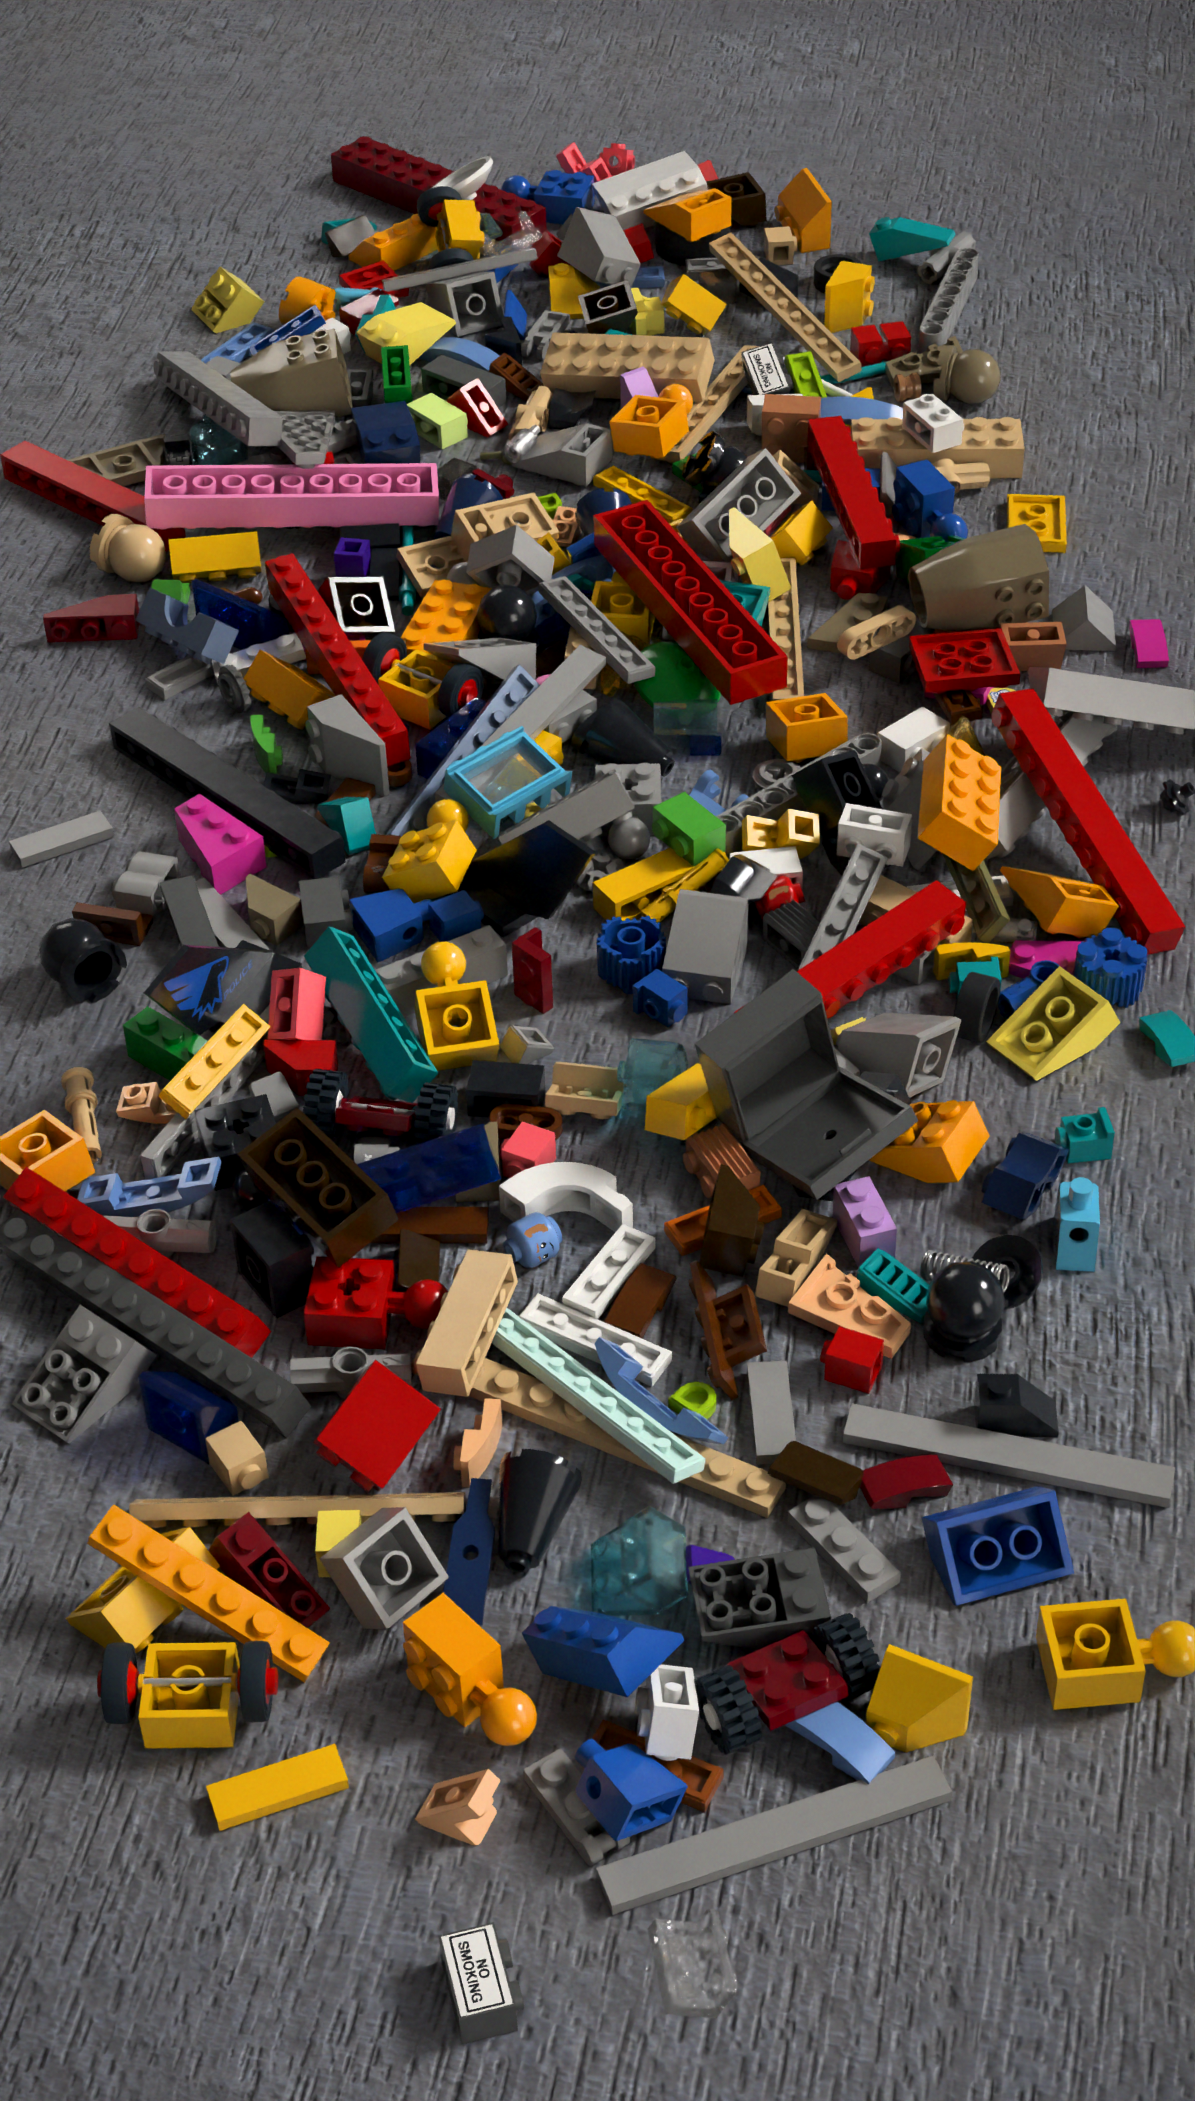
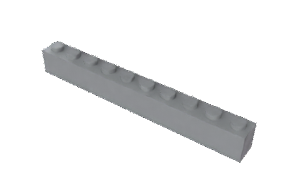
(219, 398)

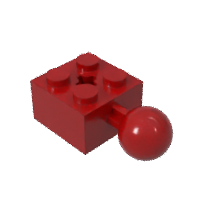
(357, 1302)

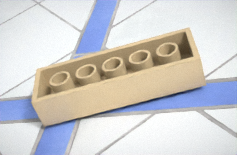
(597, 360)
(983, 440)

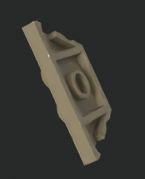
(126, 462)

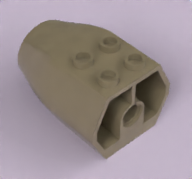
(298, 374)
(982, 582)

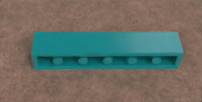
(371, 1016)

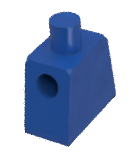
(388, 922)
(626, 1789)

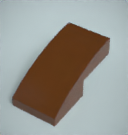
(640, 1299)

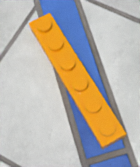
(207, 1591)

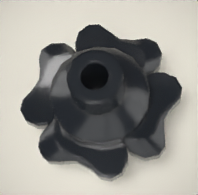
(1176, 796)

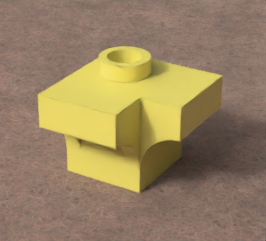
(649, 317)

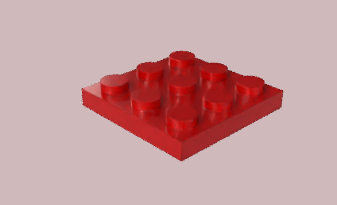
(964, 660)

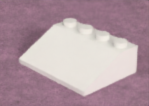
(647, 186)

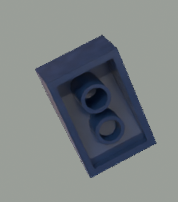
(386, 434)

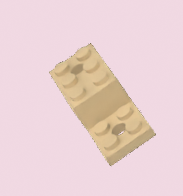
(468, 527)

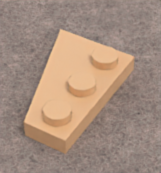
(836, 1300)

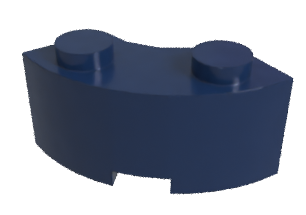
(1023, 1175)

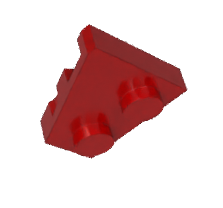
(371, 277)

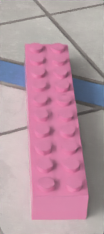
(291, 495)

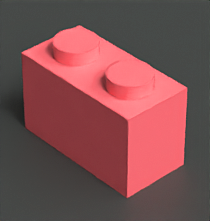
(296, 1005)

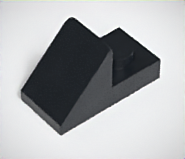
(505, 340)

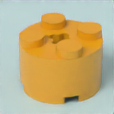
(303, 295)

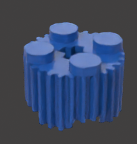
(629, 951)
(1112, 966)

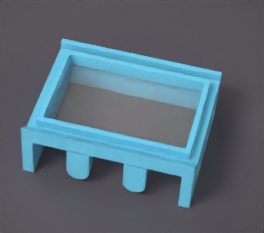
(505, 778)

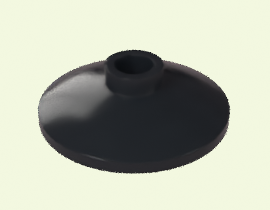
(1019, 1257)

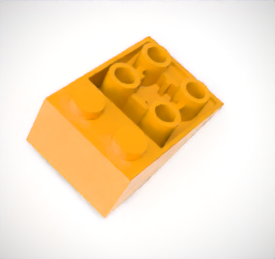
(694, 213)
(1063, 902)
(937, 1145)

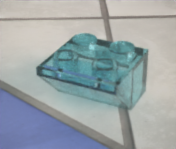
(639, 1566)

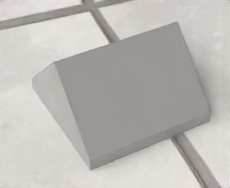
(1086, 622)

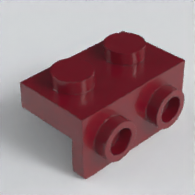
(532, 971)

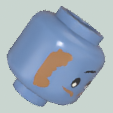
(533, 1239)

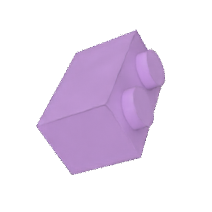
(863, 1219)

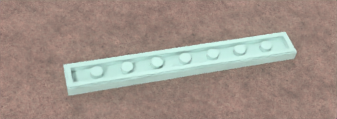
(597, 1400)

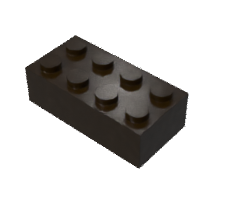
(318, 1187)

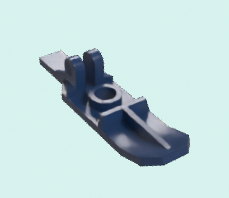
(475, 1534)

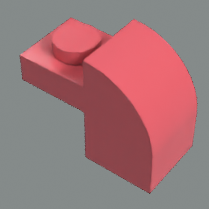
(572, 162)

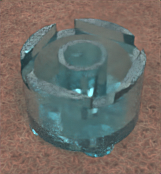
(215, 445)
(648, 1068)

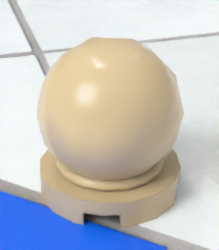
(128, 549)

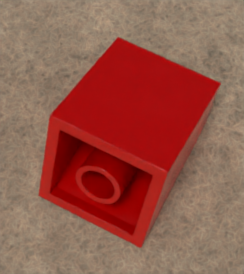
(375, 1427)

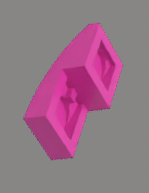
(1149, 643)

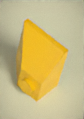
(564, 288)
(918, 1701)

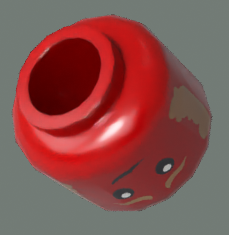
(779, 894)

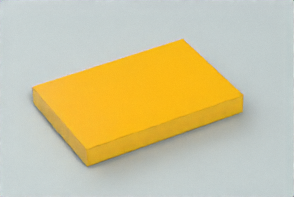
(1042, 514)

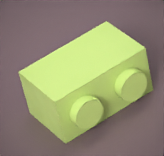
(438, 420)

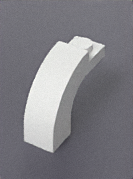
(566, 1187)

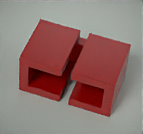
(869, 347)

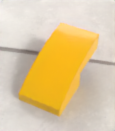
(949, 954)

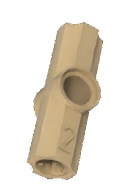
(534, 412)
(964, 475)

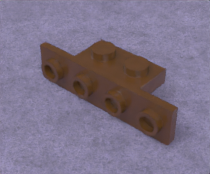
(729, 1327)

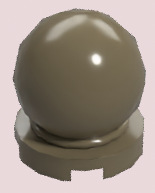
(968, 375)

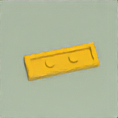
(277, 1787)

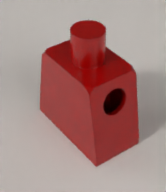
(849, 579)

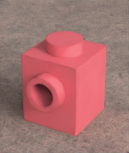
(527, 1148)

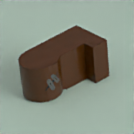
(381, 850)

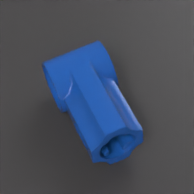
(1016, 994)

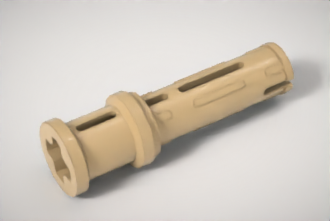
(81, 1105)

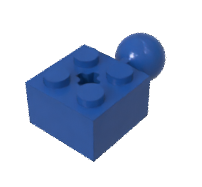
(556, 192)
(926, 502)

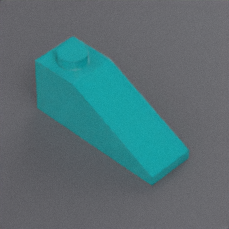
(905, 237)

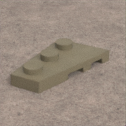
(924, 363)
(857, 610)

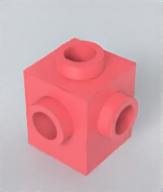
(625, 158)

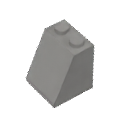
(599, 248)
(468, 300)
(707, 944)
(903, 1045)

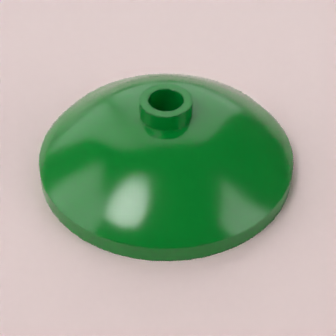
(674, 676)

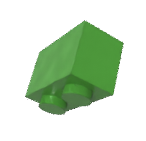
(688, 828)

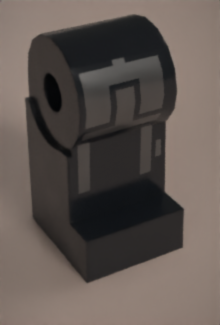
(178, 450)

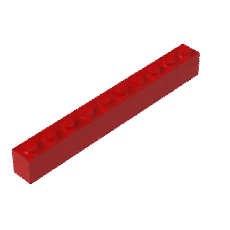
(335, 653)
(1086, 820)

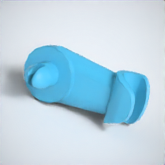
(346, 295)

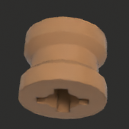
(907, 387)

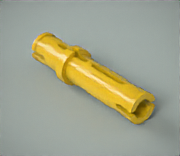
(693, 881)

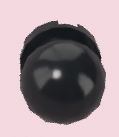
(712, 462)
(507, 614)
(81, 959)
(964, 1311)

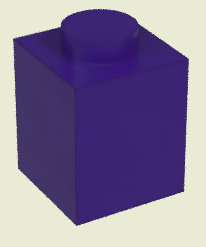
(352, 558)

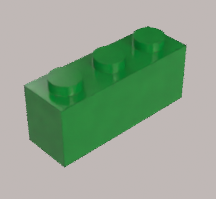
(396, 374)
(160, 1042)

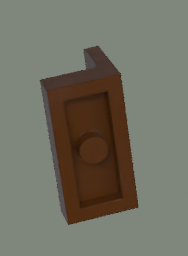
(116, 924)

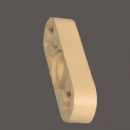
(859, 639)

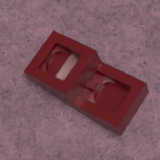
(899, 1480)

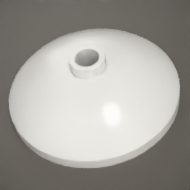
(468, 178)

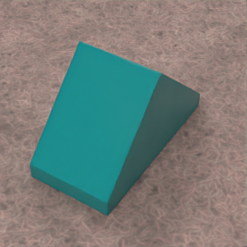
(352, 820)

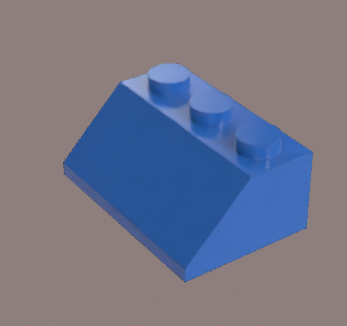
(998, 1544)
(598, 1648)

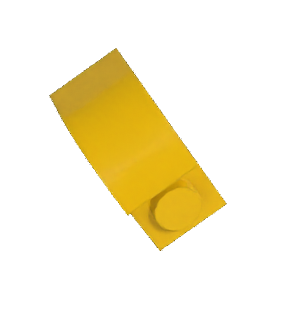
(790, 830)

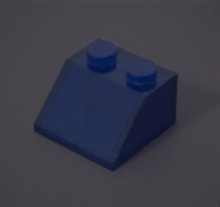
(184, 1411)

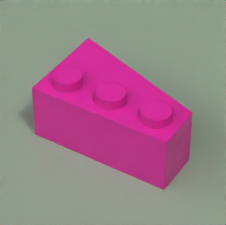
(219, 843)

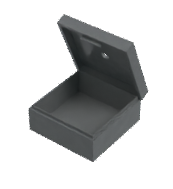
(784, 1092)

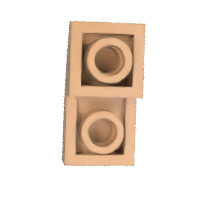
(567, 526)
(142, 1104)
(479, 1444)

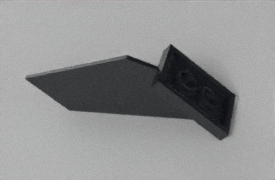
(526, 877)

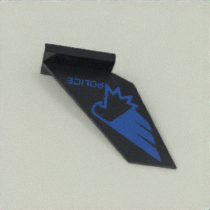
(211, 983)

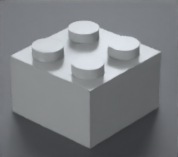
(384, 1568)

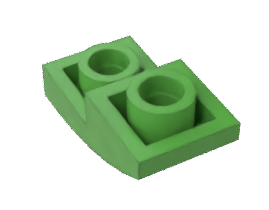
(265, 746)

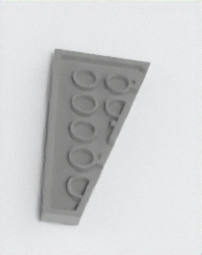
(306, 436)

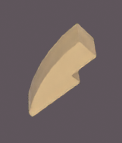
(794, 1256)

